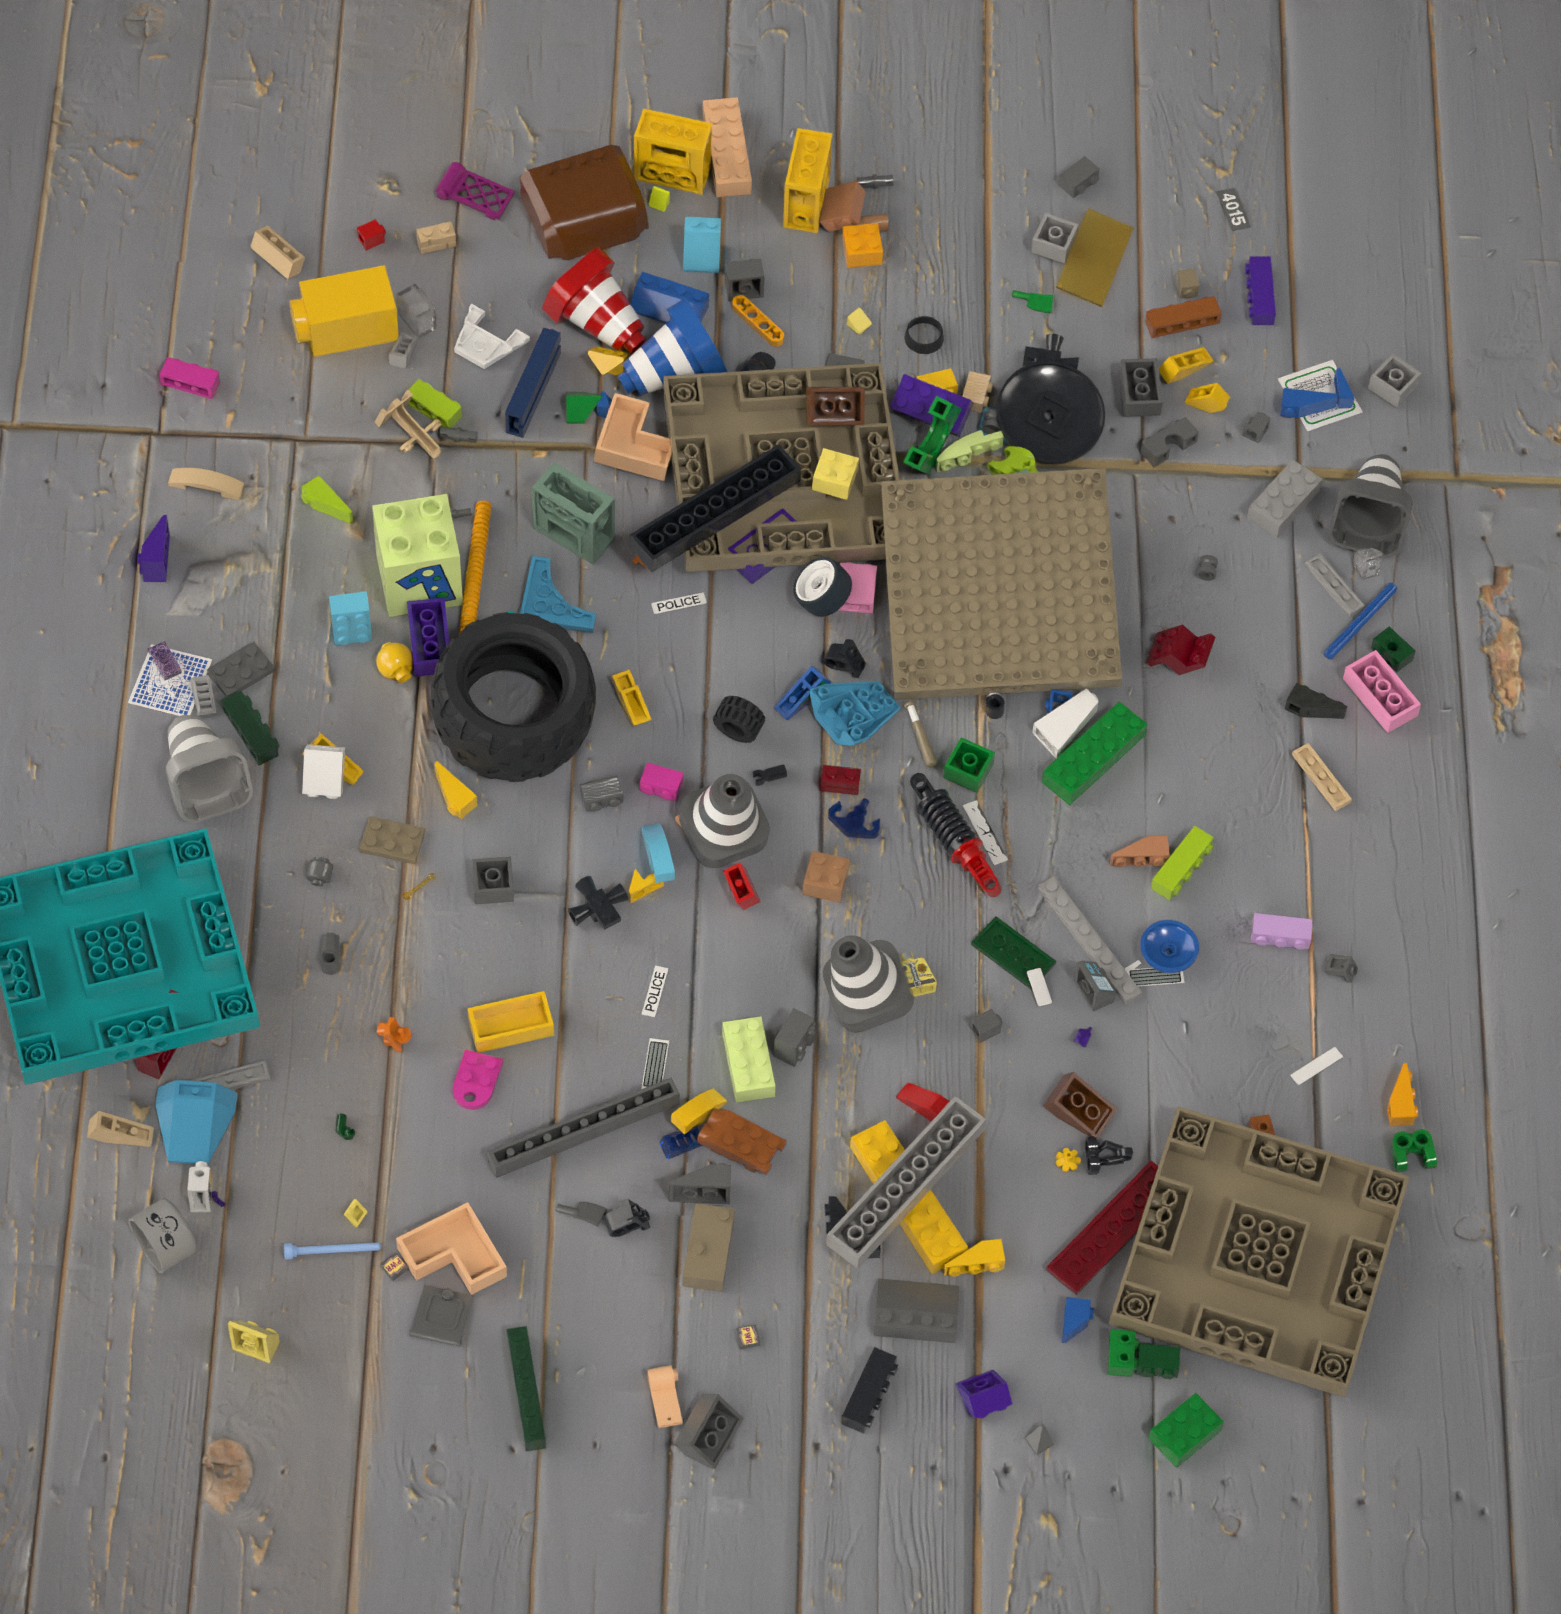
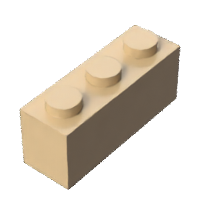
(277, 252)

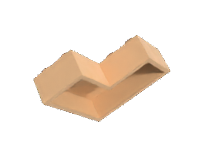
(626, 444)
(454, 1239)

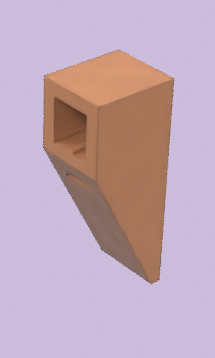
(1147, 851)

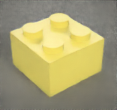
(835, 473)

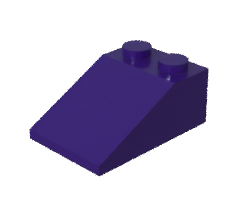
(155, 553)

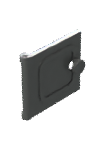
(441, 1319)

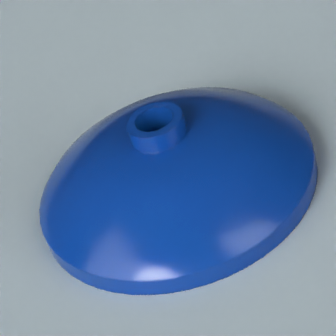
(1171, 937)

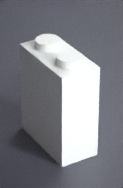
(323, 771)

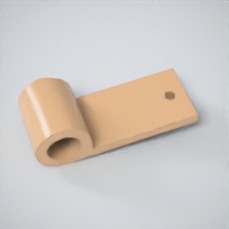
(664, 1395)

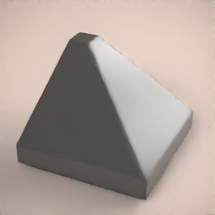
(1039, 1439)

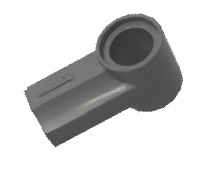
(330, 952)

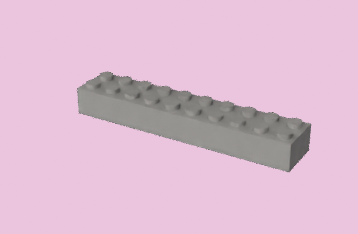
(906, 1182)

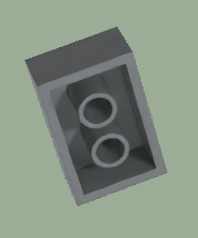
(1140, 387)

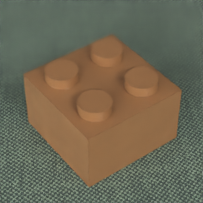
(826, 876)

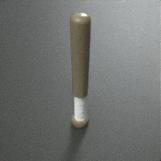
(924, 744)

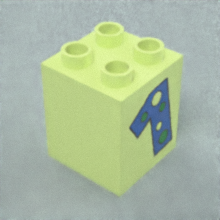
(417, 552)

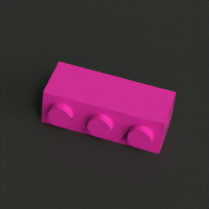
(189, 377)

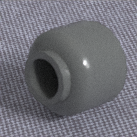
(319, 871)

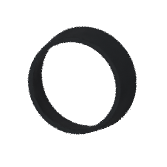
(924, 348)

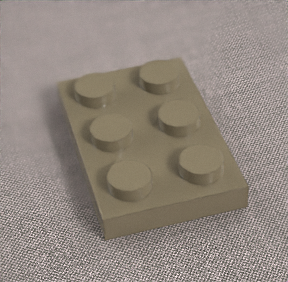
(392, 840)

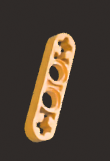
(760, 319)

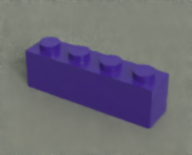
(1261, 290)

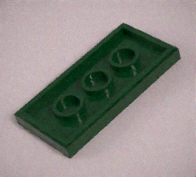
(1012, 951)

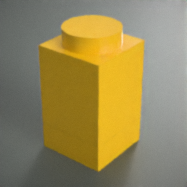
(345, 311)

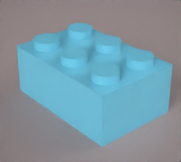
(350, 618)

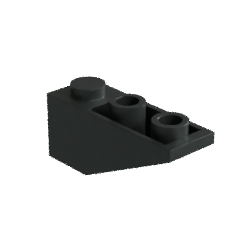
(1312, 704)

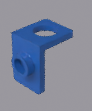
(1054, 698)

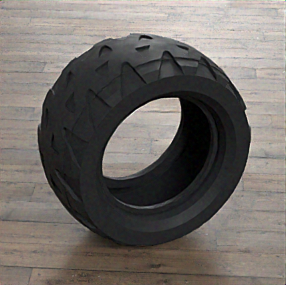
(521, 644)

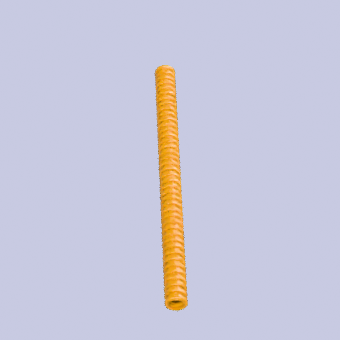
(475, 564)

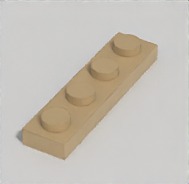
(1321, 777)

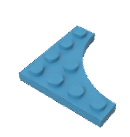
(545, 601)

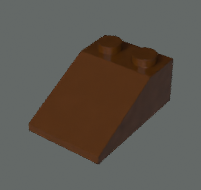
(1080, 1105)

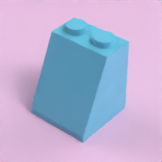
(702, 244)

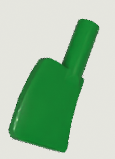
(1036, 302)

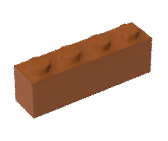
(1183, 317)

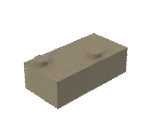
(708, 1247)

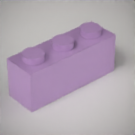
(1281, 931)

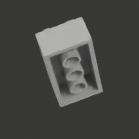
(1284, 498)

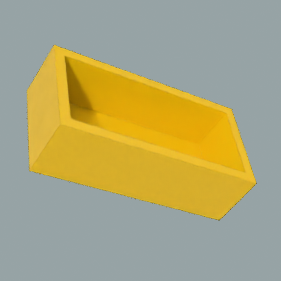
(510, 1022)

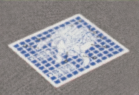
(171, 695)

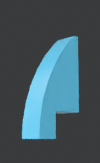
(658, 853)

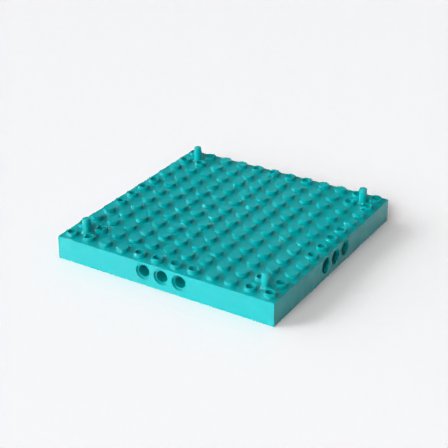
(104, 942)

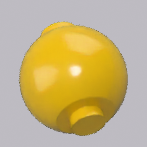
(395, 662)

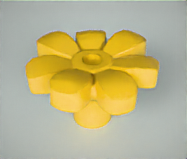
(1068, 1160)

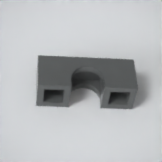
(1179, 433)

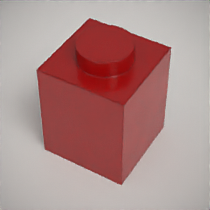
(371, 234)

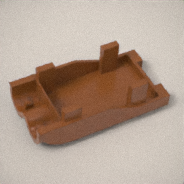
(740, 1140)

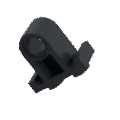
(845, 658)
(627, 1219)

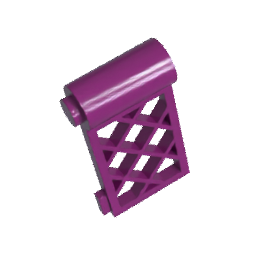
(456, 177)

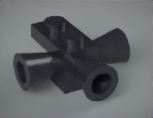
(1052, 353)
(597, 903)

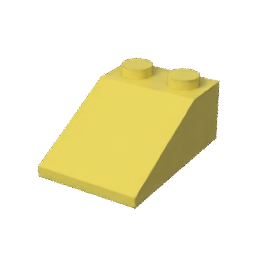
(253, 1340)

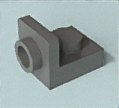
(1341, 966)

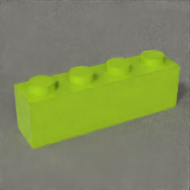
(1182, 863)

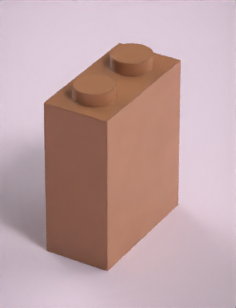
(842, 206)

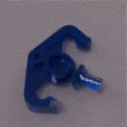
(853, 823)

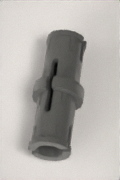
(876, 181)
(458, 434)

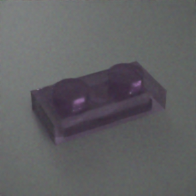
(164, 660)

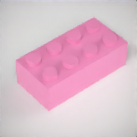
(1381, 691)

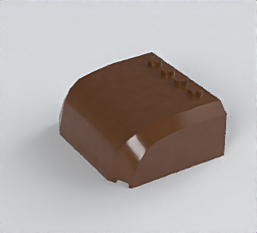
(584, 203)

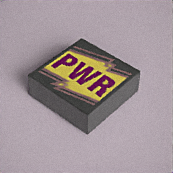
(394, 1266)
(748, 1336)

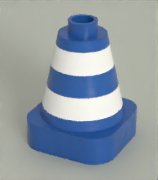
(675, 349)

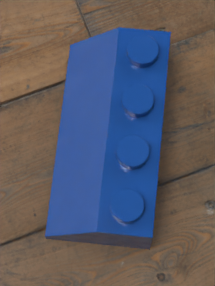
(656, 294)

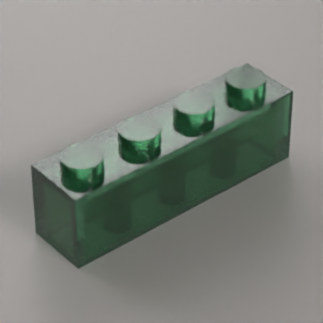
(250, 727)

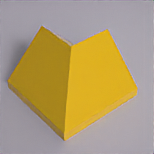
(608, 360)

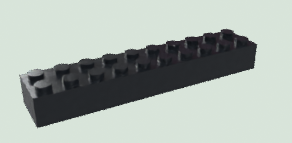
(715, 508)

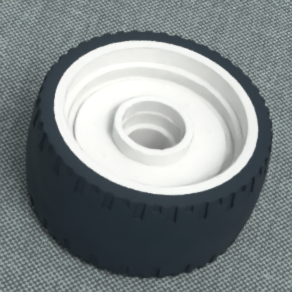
(822, 587)

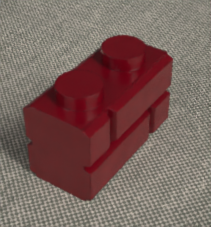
(840, 779)

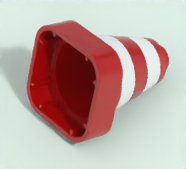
(595, 303)

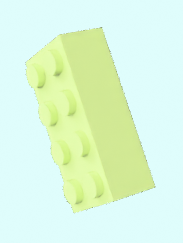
(748, 1059)

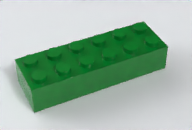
(1094, 753)

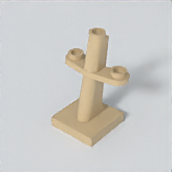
(405, 420)

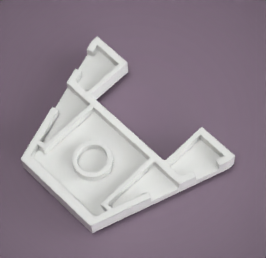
(481, 346)

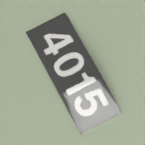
(1233, 209)

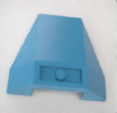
(852, 710)
(194, 1118)

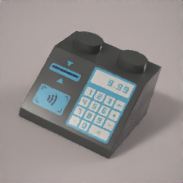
(1094, 984)

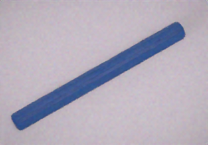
(1360, 621)

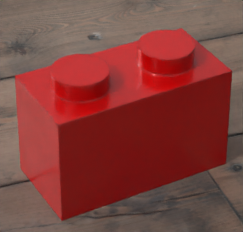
(741, 886)

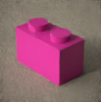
(661, 782)

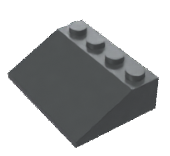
(916, 1310)

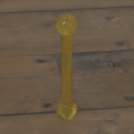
(406, 895)

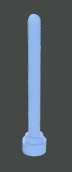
(292, 1251)

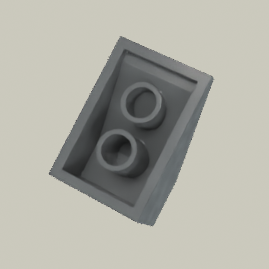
(704, 1185)

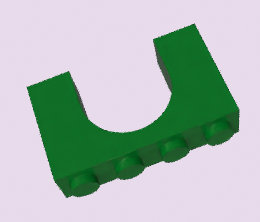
(944, 418)

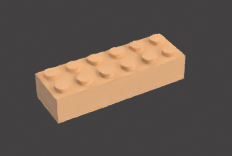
(729, 150)

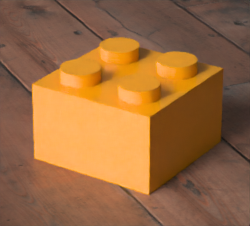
(862, 245)

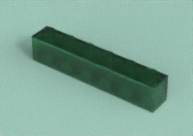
(526, 1389)

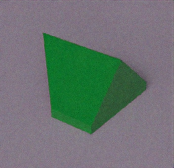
(580, 405)

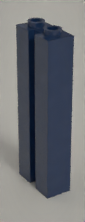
(533, 382)

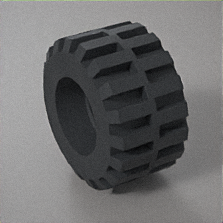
(739, 719)

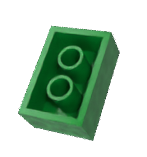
(1186, 1430)

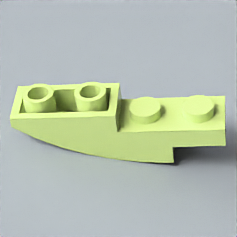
(963, 449)

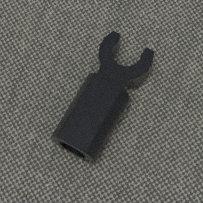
(770, 774)

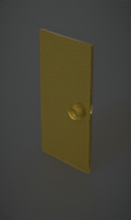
(1094, 257)

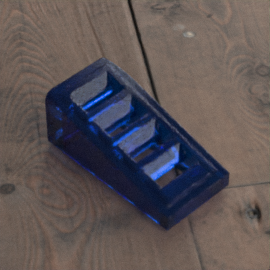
(670, 1146)

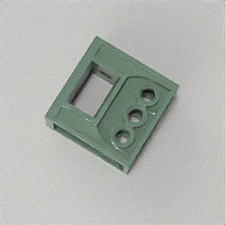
(573, 513)

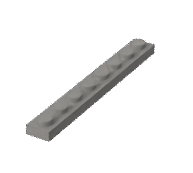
(1089, 939)

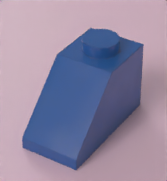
(1076, 1317)

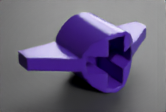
(1083, 1036)

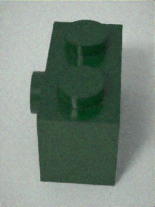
(1158, 1361)

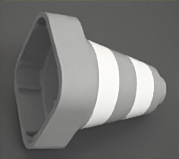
(204, 771)

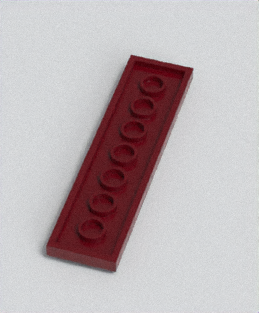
(1104, 1234)

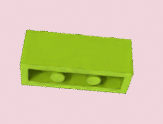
(434, 404)

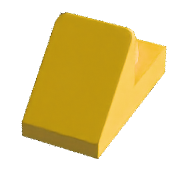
(641, 888)

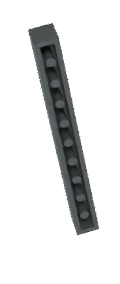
(583, 1127)

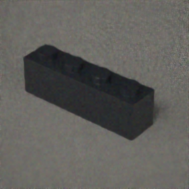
(869, 1389)

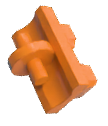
(394, 1034)

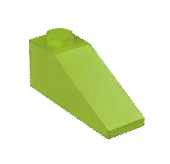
(325, 500)

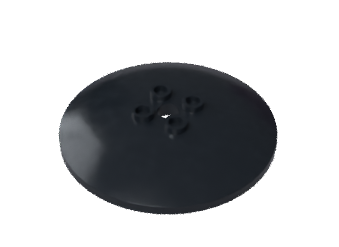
(1057, 390)

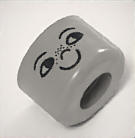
(163, 1235)

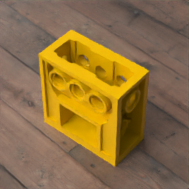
(684, 153)
(807, 180)

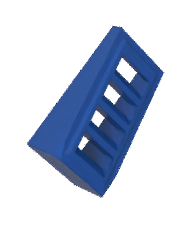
(1345, 395)

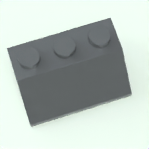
(709, 1430)

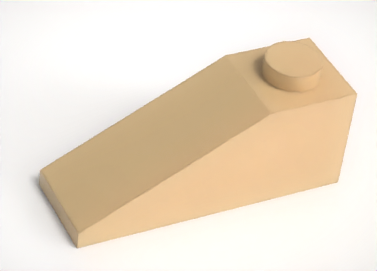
(119, 1130)

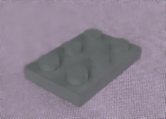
(241, 669)

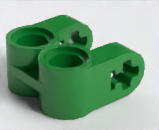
(1426, 1150)

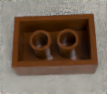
(835, 405)

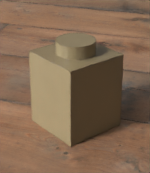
(1187, 283)

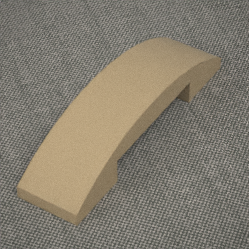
(206, 480)

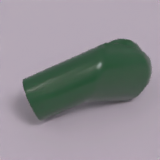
(341, 1128)

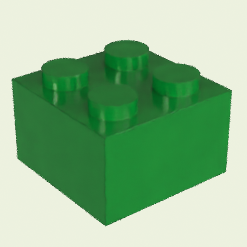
(969, 765)

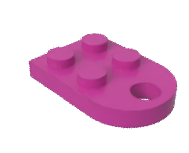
(476, 1077)

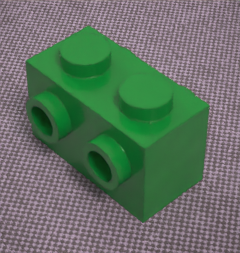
(1121, 1353)

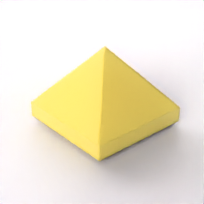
(355, 1213)

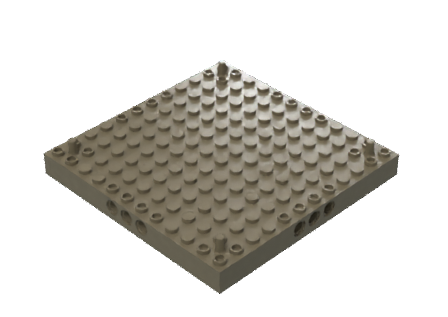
(736, 416)
(1000, 584)
(1260, 1251)

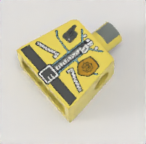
(918, 974)

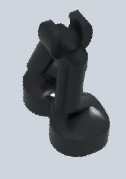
(1092, 1154)

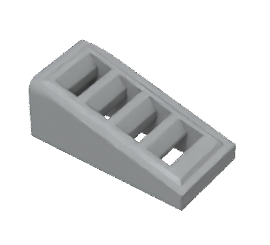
(402, 351)
(202, 684)

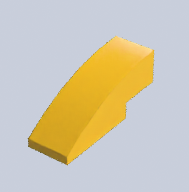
(630, 697)
(697, 1110)

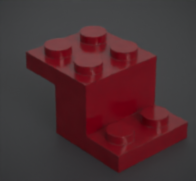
(1180, 649)

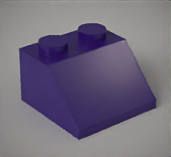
(985, 1394)

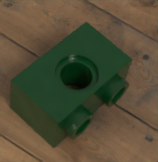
(1390, 640)

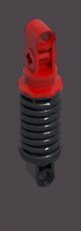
(954, 833)

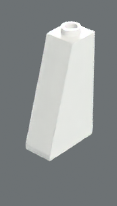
(1065, 722)

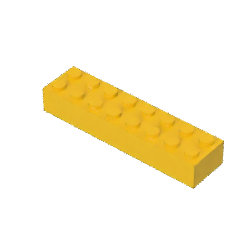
(927, 1222)

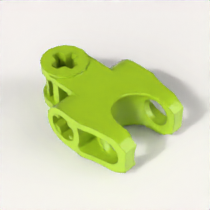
(1017, 460)

